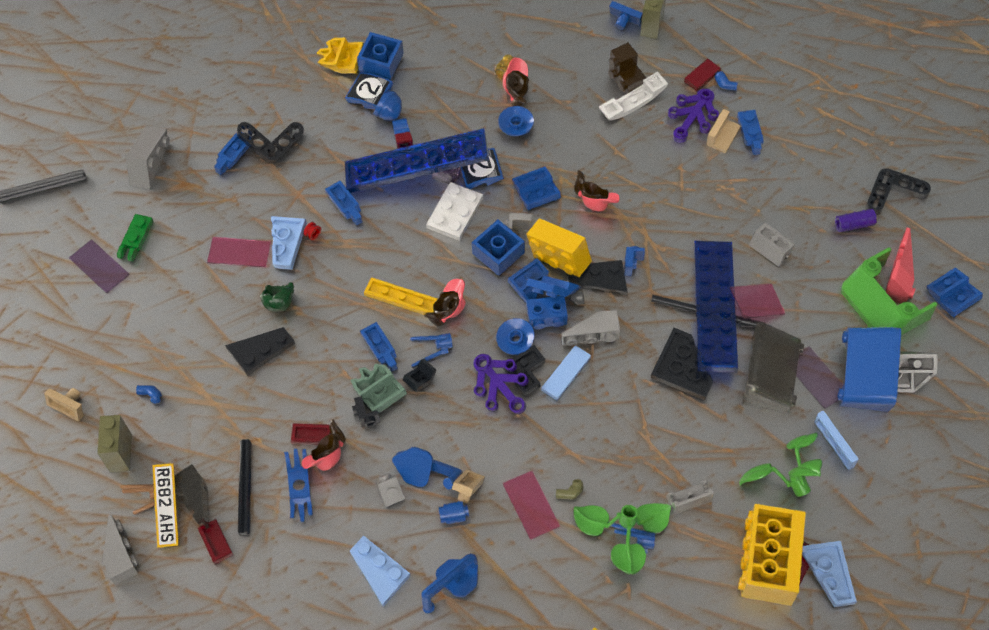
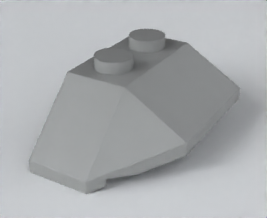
(916, 370)

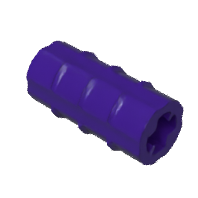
(855, 220)

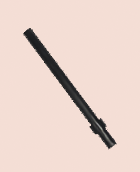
(692, 308)

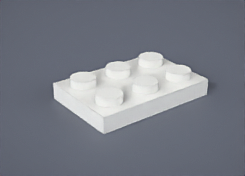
(454, 211)

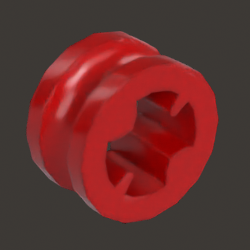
(312, 231)

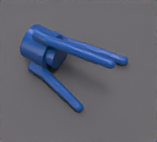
(442, 341)
(644, 538)

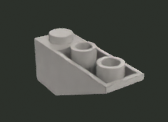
(597, 327)
(116, 556)

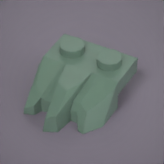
(378, 388)

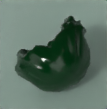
(277, 298)

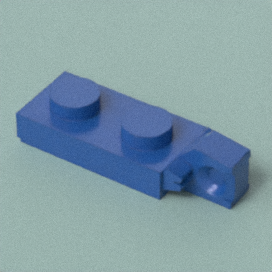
(751, 130)
(230, 154)
(344, 202)
(380, 346)

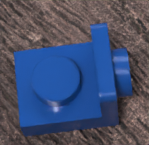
(631, 256)

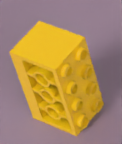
(772, 554)

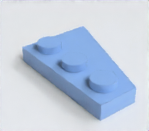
(287, 237)
(379, 569)
(831, 571)

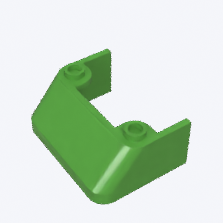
(875, 304)

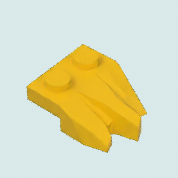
(340, 55)

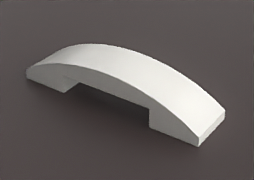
(635, 99)

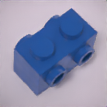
(546, 312)

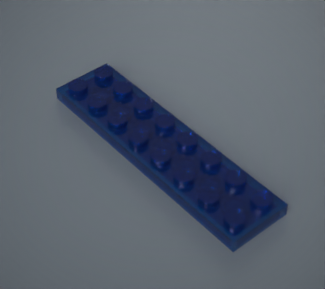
(416, 160)
(715, 307)

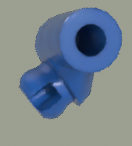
(724, 83)
(151, 391)

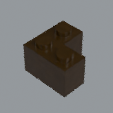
(624, 68)

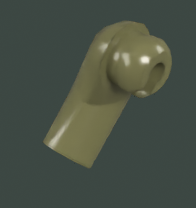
(572, 492)

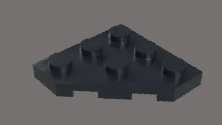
(679, 366)

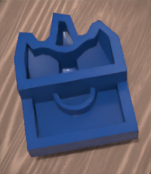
(552, 287)

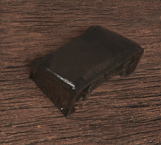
(772, 369)

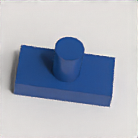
(625, 14)

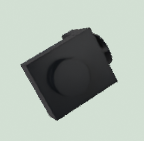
(420, 376)
(366, 419)

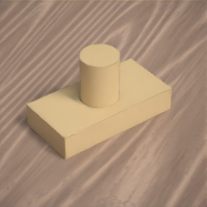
(65, 404)
(467, 484)

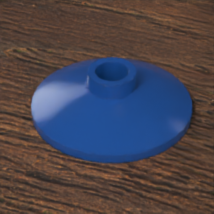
(516, 115)
(515, 328)

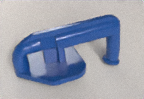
(416, 465)
(456, 575)

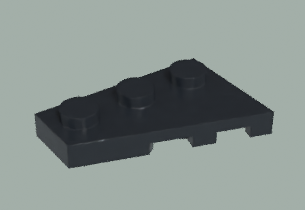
(603, 276)
(260, 349)

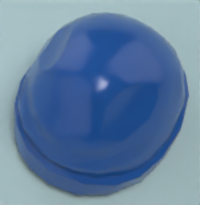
(389, 106)

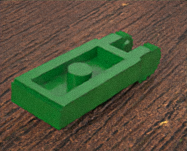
(135, 236)

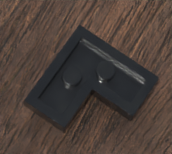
(526, 363)

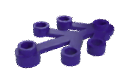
(703, 98)
(497, 381)

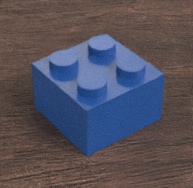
(380, 55)
(498, 247)

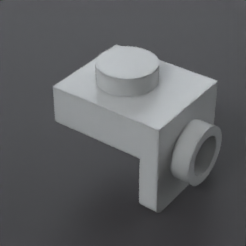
(519, 221)
(389, 489)

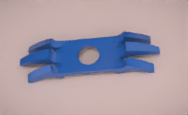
(298, 496)

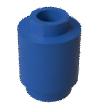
(453, 512)

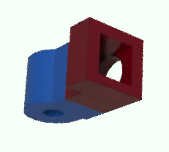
(402, 132)

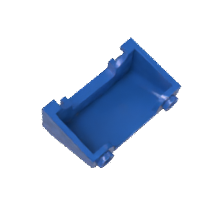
(871, 368)

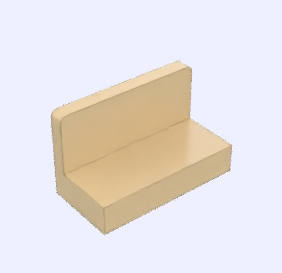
(722, 132)

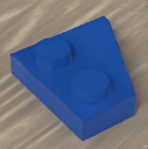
(534, 270)

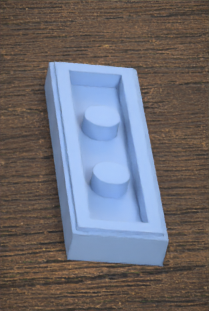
(566, 373)
(836, 440)

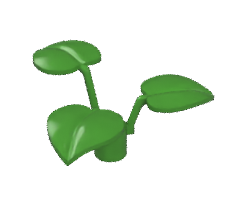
(797, 475)
(625, 557)

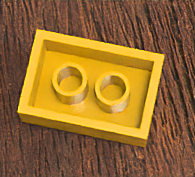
(559, 247)

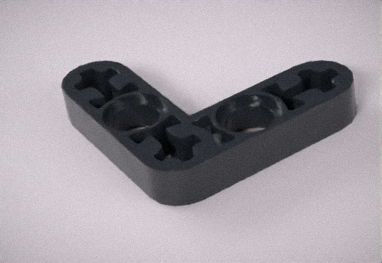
(268, 146)
(893, 183)

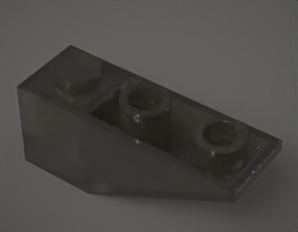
(195, 491)

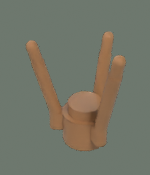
(136, 488)

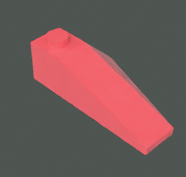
(902, 274)

